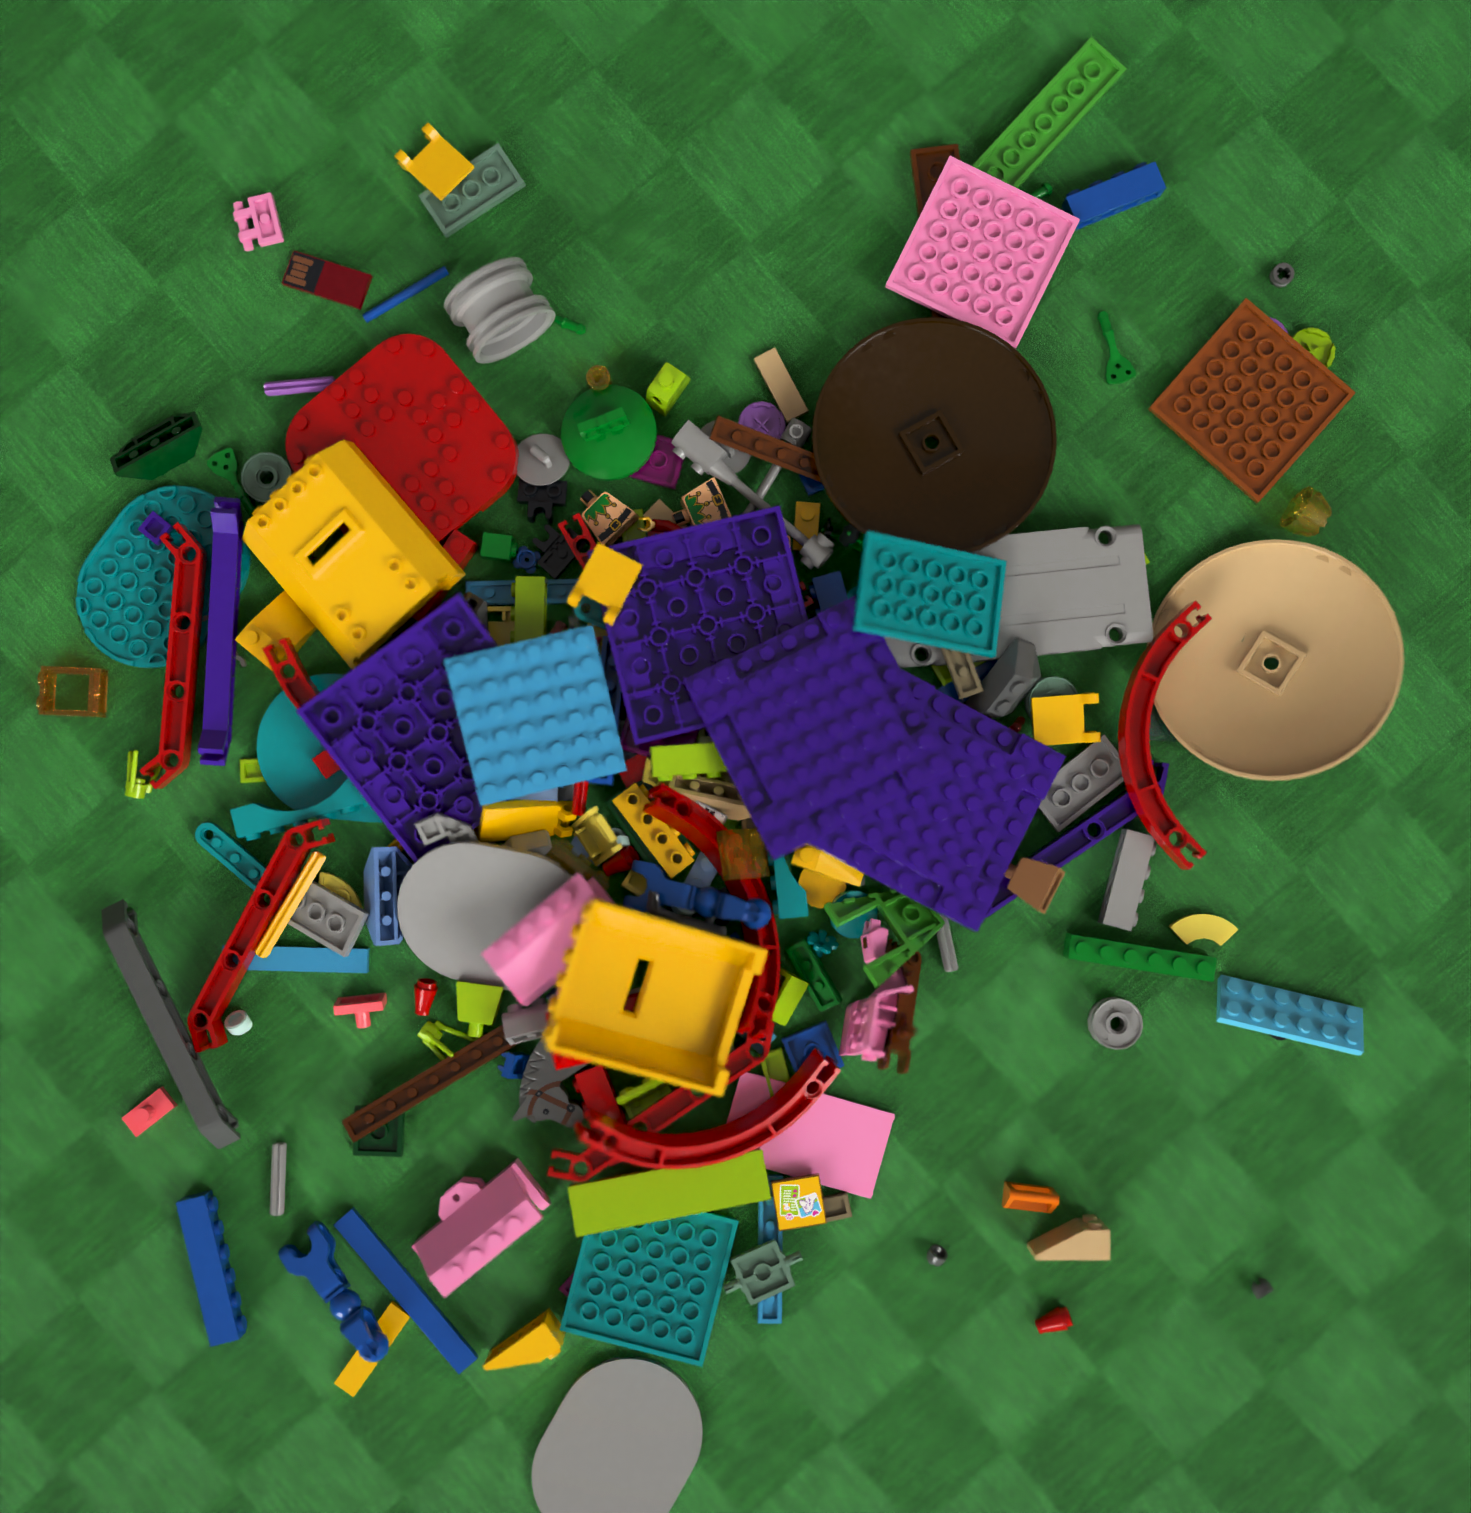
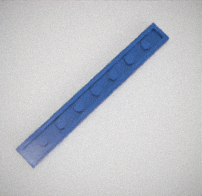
(406, 1290)

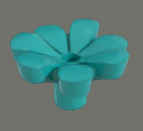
(821, 943)

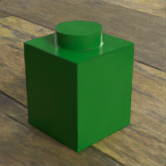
(498, 547)

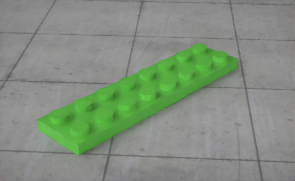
(1051, 115)

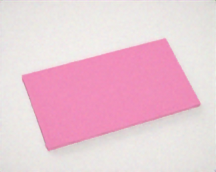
(832, 1138)

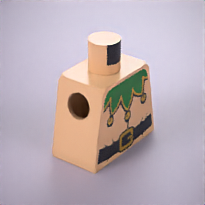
(702, 505)
(607, 516)

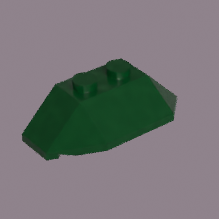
(159, 448)

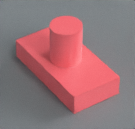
(360, 1006)
(149, 1111)

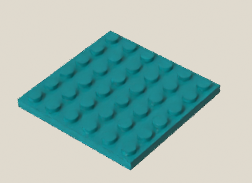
(652, 1285)

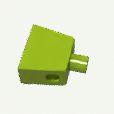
(667, 388)
(478, 1005)

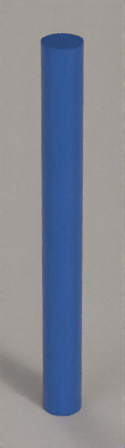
(405, 294)

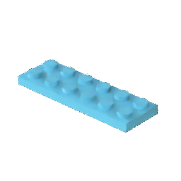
(1290, 1015)

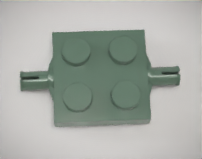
(762, 1271)

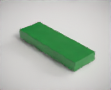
(813, 972)

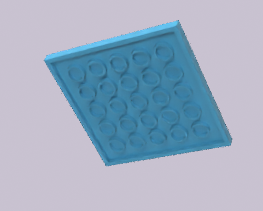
(535, 715)

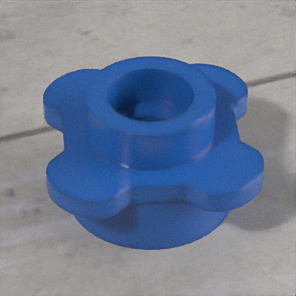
(525, 553)

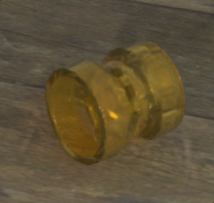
(601, 381)

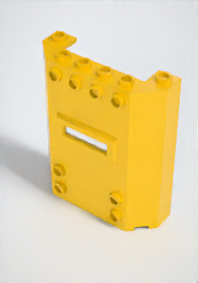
(372, 574)
(684, 1004)

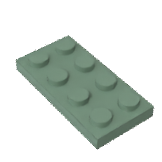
(478, 192)

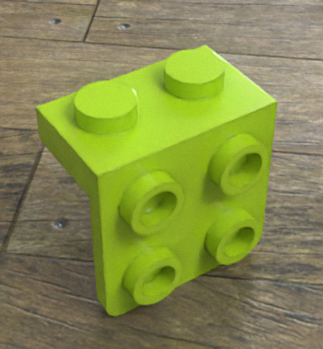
(642, 1096)

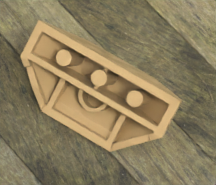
(716, 793)

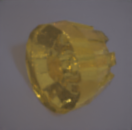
(1306, 513)

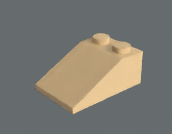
(1075, 1240)

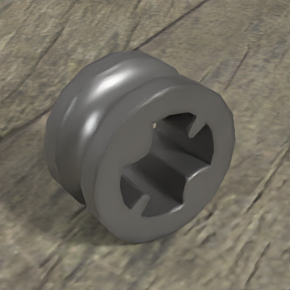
(1288, 269)

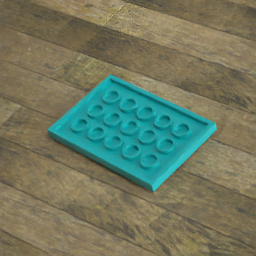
(929, 594)

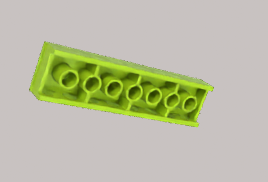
(667, 1193)

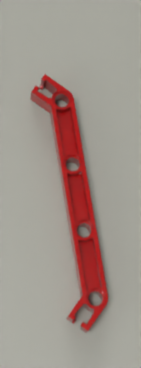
(181, 657)
(248, 932)
(662, 1111)

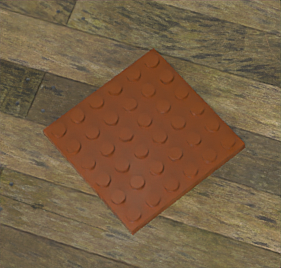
(1251, 400)

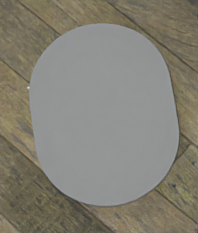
(468, 898)
(619, 1441)

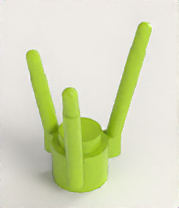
(135, 785)
(431, 1035)

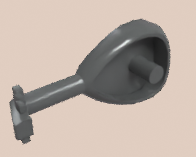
(708, 924)

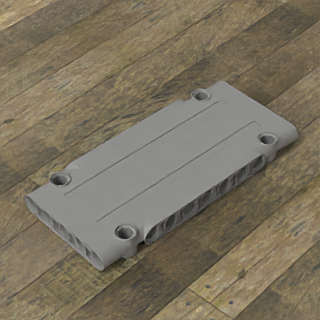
(1063, 593)

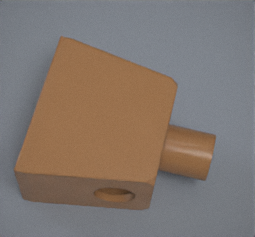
(1034, 882)

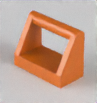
(1029, 1197)

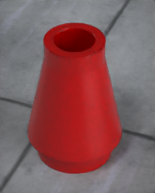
(620, 861)
(424, 992)
(1055, 1320)

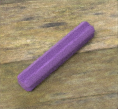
(297, 386)

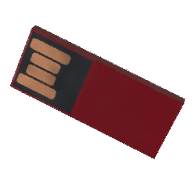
(327, 280)

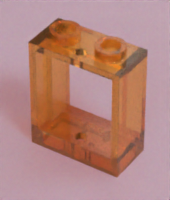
(96, 694)

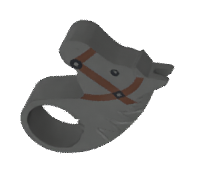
(543, 1092)

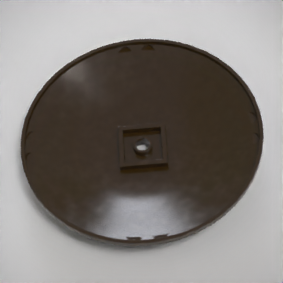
(945, 385)

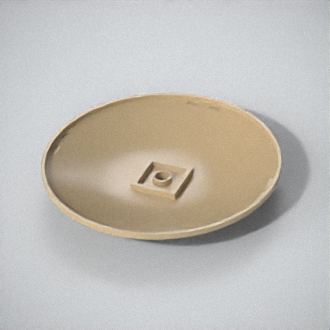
(1333, 651)

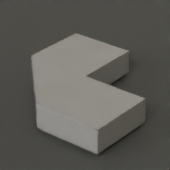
(440, 826)

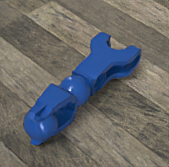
(705, 901)
(331, 1284)

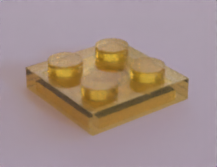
(742, 854)

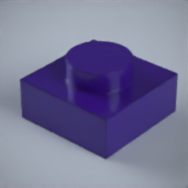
(154, 527)

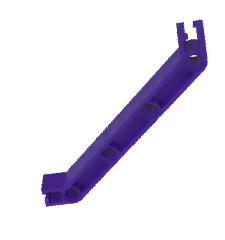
(222, 631)
(1077, 840)

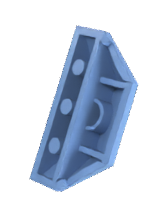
(382, 881)

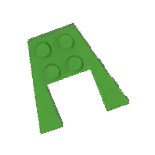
(908, 920)

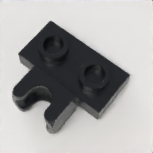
(542, 498)
(557, 551)

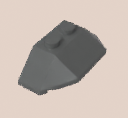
(1008, 681)

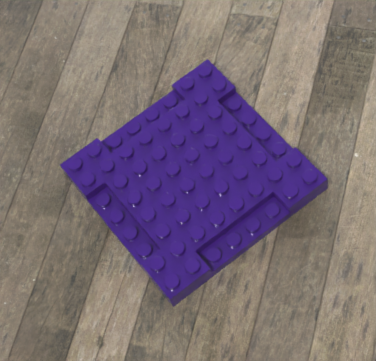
(694, 604)
(399, 727)
(816, 728)
(960, 831)

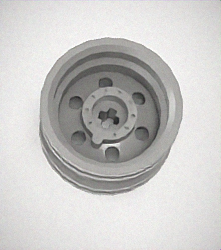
(499, 309)

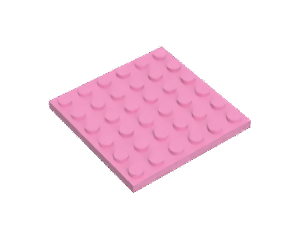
(982, 251)

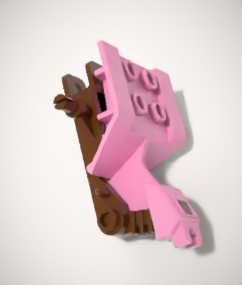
(885, 1018)

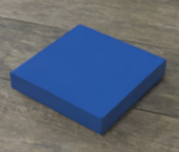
(802, 1043)

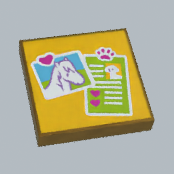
(798, 1202)

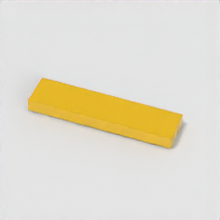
(358, 1369)

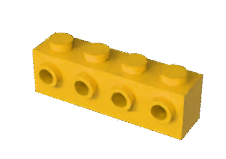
(655, 834)

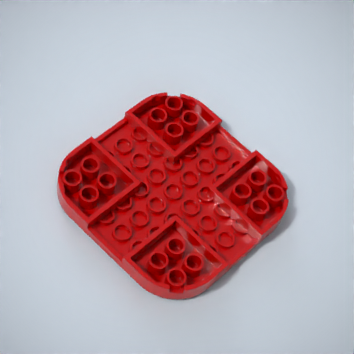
(417, 427)

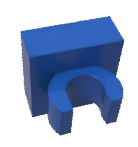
(514, 1065)

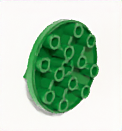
(609, 433)

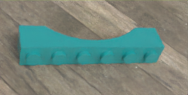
(259, 818)
(791, 897)

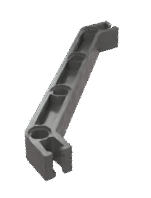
(166, 1026)

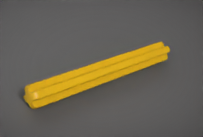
(290, 904)

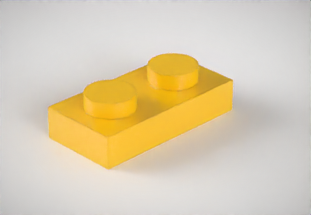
(806, 520)

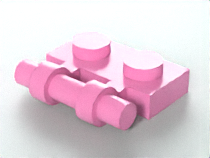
(265, 220)

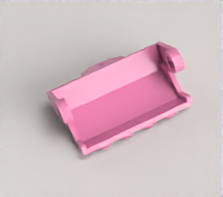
(534, 948)
(479, 1224)

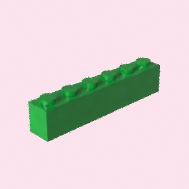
(1139, 957)

